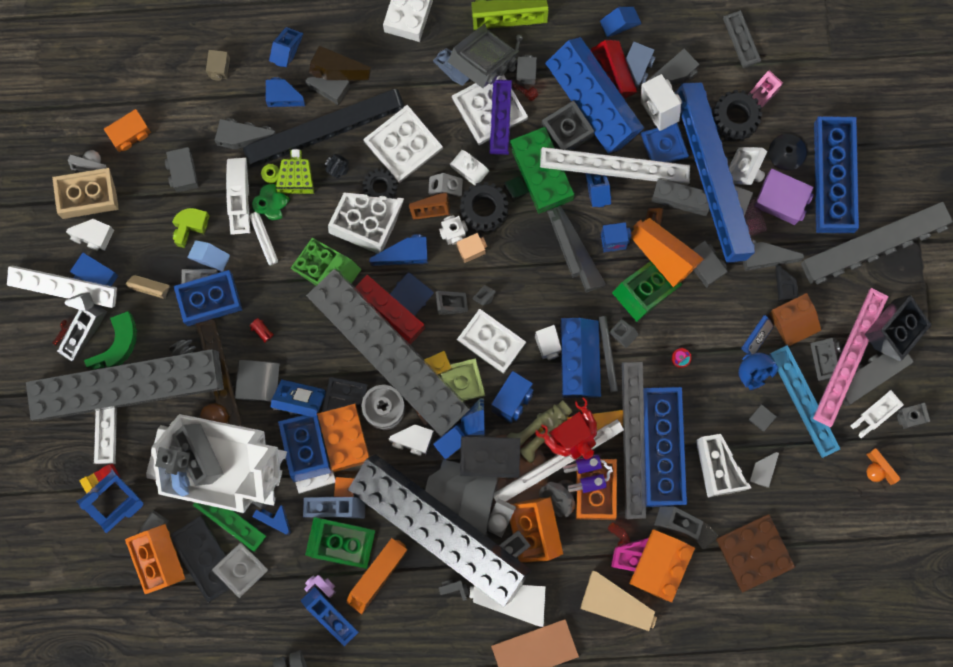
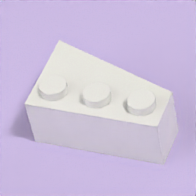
(718, 467)

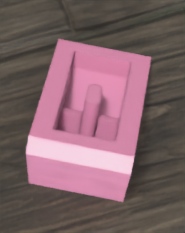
(766, 88)

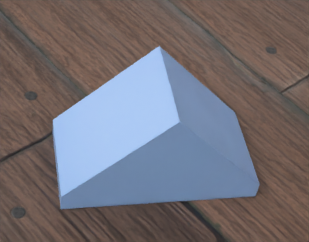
(209, 255)

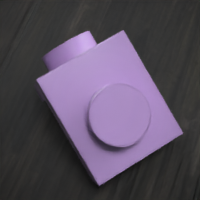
(325, 585)

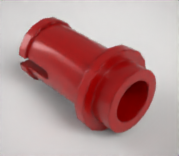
(263, 332)

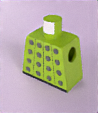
(295, 175)

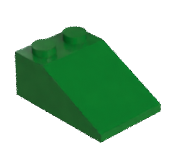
(644, 291)
(340, 542)

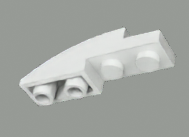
(237, 195)

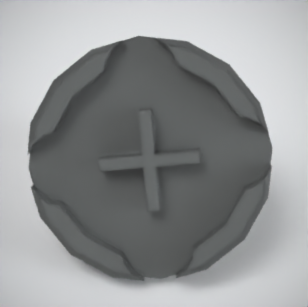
(561, 498)

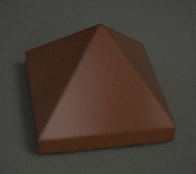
(655, 214)

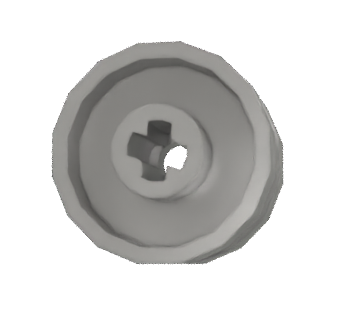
(380, 396)

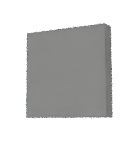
(240, 570)

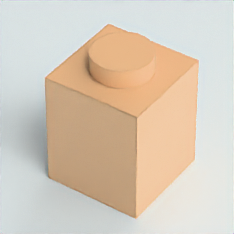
(471, 247)

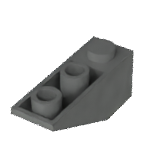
(238, 135)

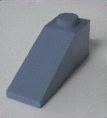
(334, 507)

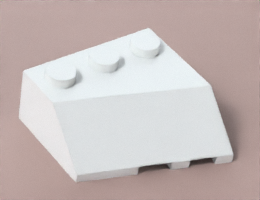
(365, 220)

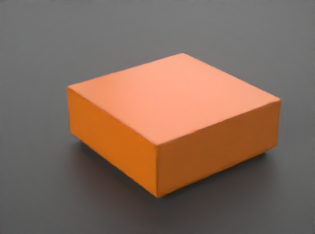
(342, 486)

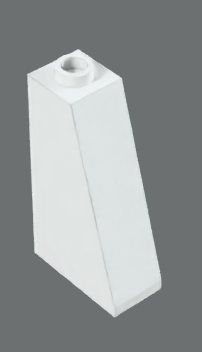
(526, 605)

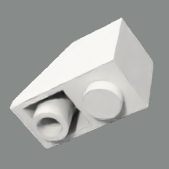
(91, 232)
(413, 438)

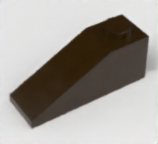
(334, 66)

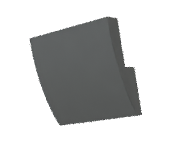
(256, 380)

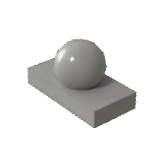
(89, 162)
(500, 517)

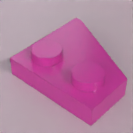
(628, 555)

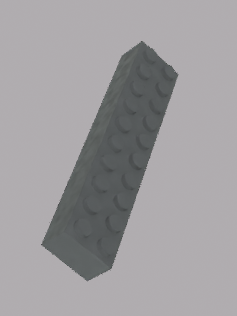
(388, 351)
(124, 385)

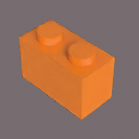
(127, 131)

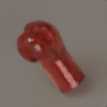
(619, 532)

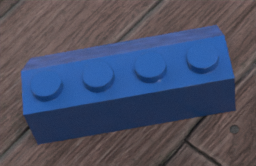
(580, 358)

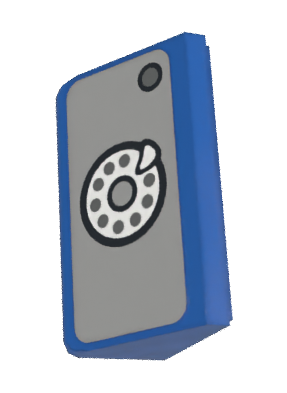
(758, 335)

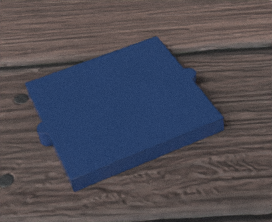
(411, 293)

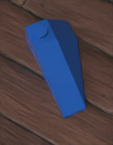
(473, 421)

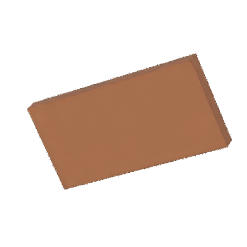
(537, 648)

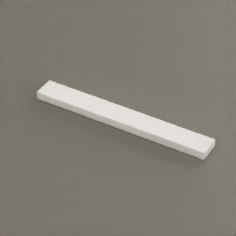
(614, 166)

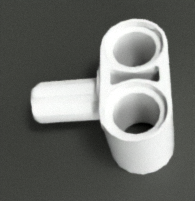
(469, 167)

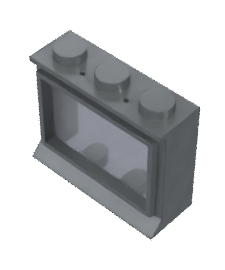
(483, 57)

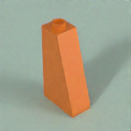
(665, 251)
(376, 575)

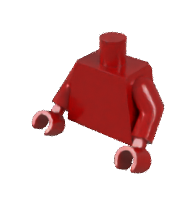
(574, 436)

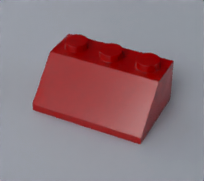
(612, 60)

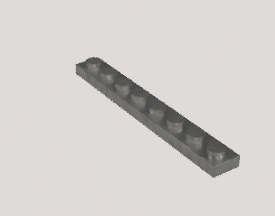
(633, 440)

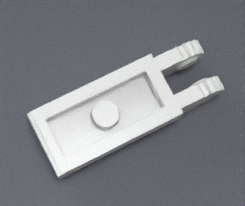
(878, 412)

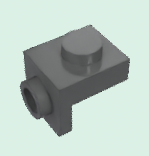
(449, 586)

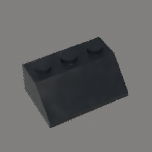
(898, 328)

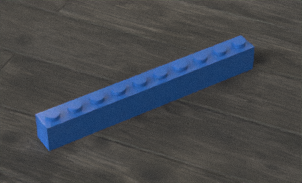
(715, 173)

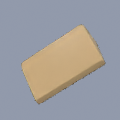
(148, 286)

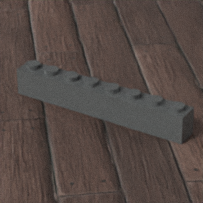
(876, 243)

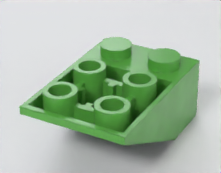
(319, 260)

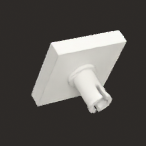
(746, 165)

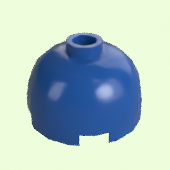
(755, 369)

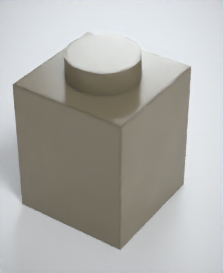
(217, 65)

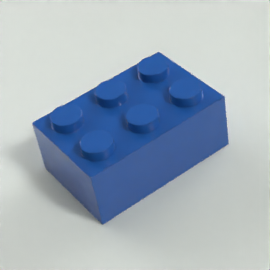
(208, 298)
(511, 397)
(304, 448)

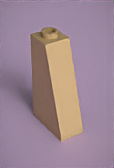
(612, 602)

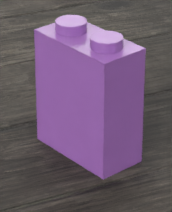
(784, 197)

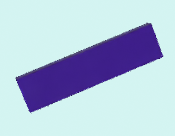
(500, 117)

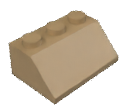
(85, 193)

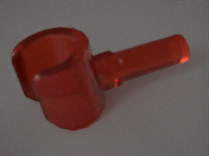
(531, 94)
(62, 332)

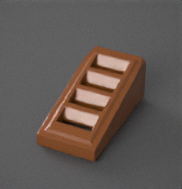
(437, 206)

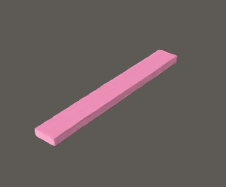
(849, 358)

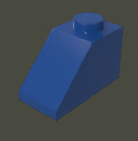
(285, 47)
(282, 94)
(598, 189)

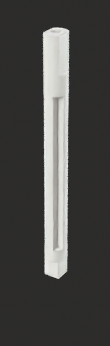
(552, 465)

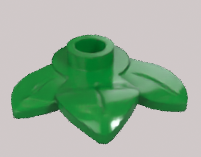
(272, 200)

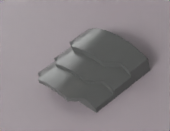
(465, 495)

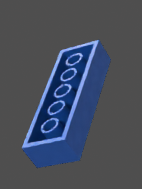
(594, 95)
(836, 175)
(664, 447)

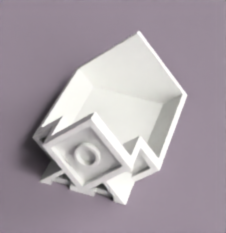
(247, 463)

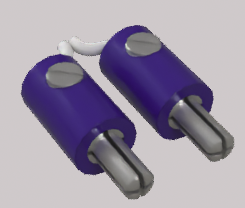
(589, 483)

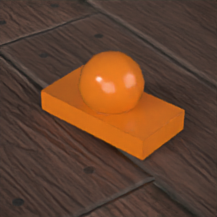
(880, 468)

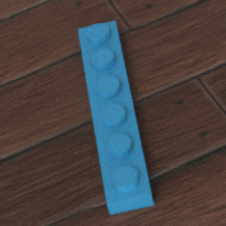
(804, 401)

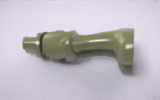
(551, 419)

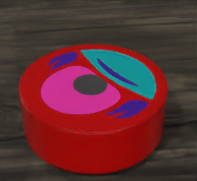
(681, 358)

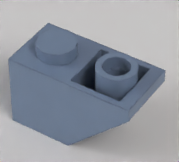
(638, 61)
(442, 62)

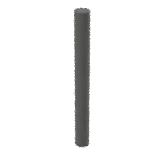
(608, 354)

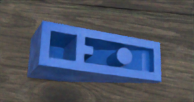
(407, 251)
(329, 616)

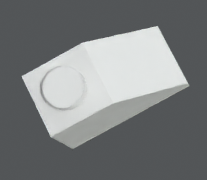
(548, 342)

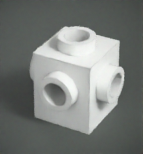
(453, 237)

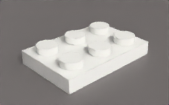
(491, 341)

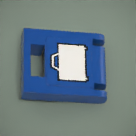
(298, 398)

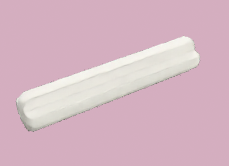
(263, 238)

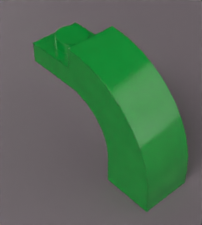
(122, 346)

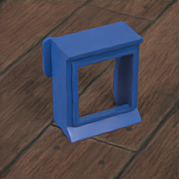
(127, 508)

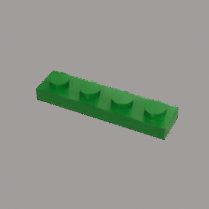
(234, 525)

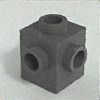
(172, 459)

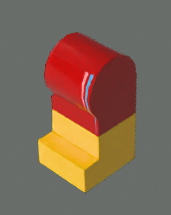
(93, 479)

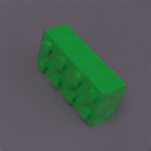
(546, 186)

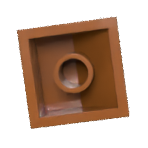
(796, 320)

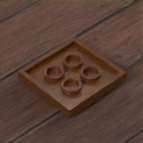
(755, 553)

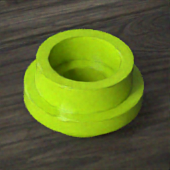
(270, 179)

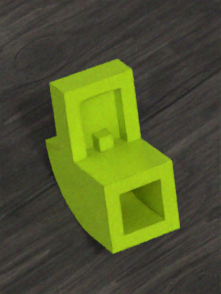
(188, 220)

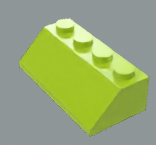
(508, 13)

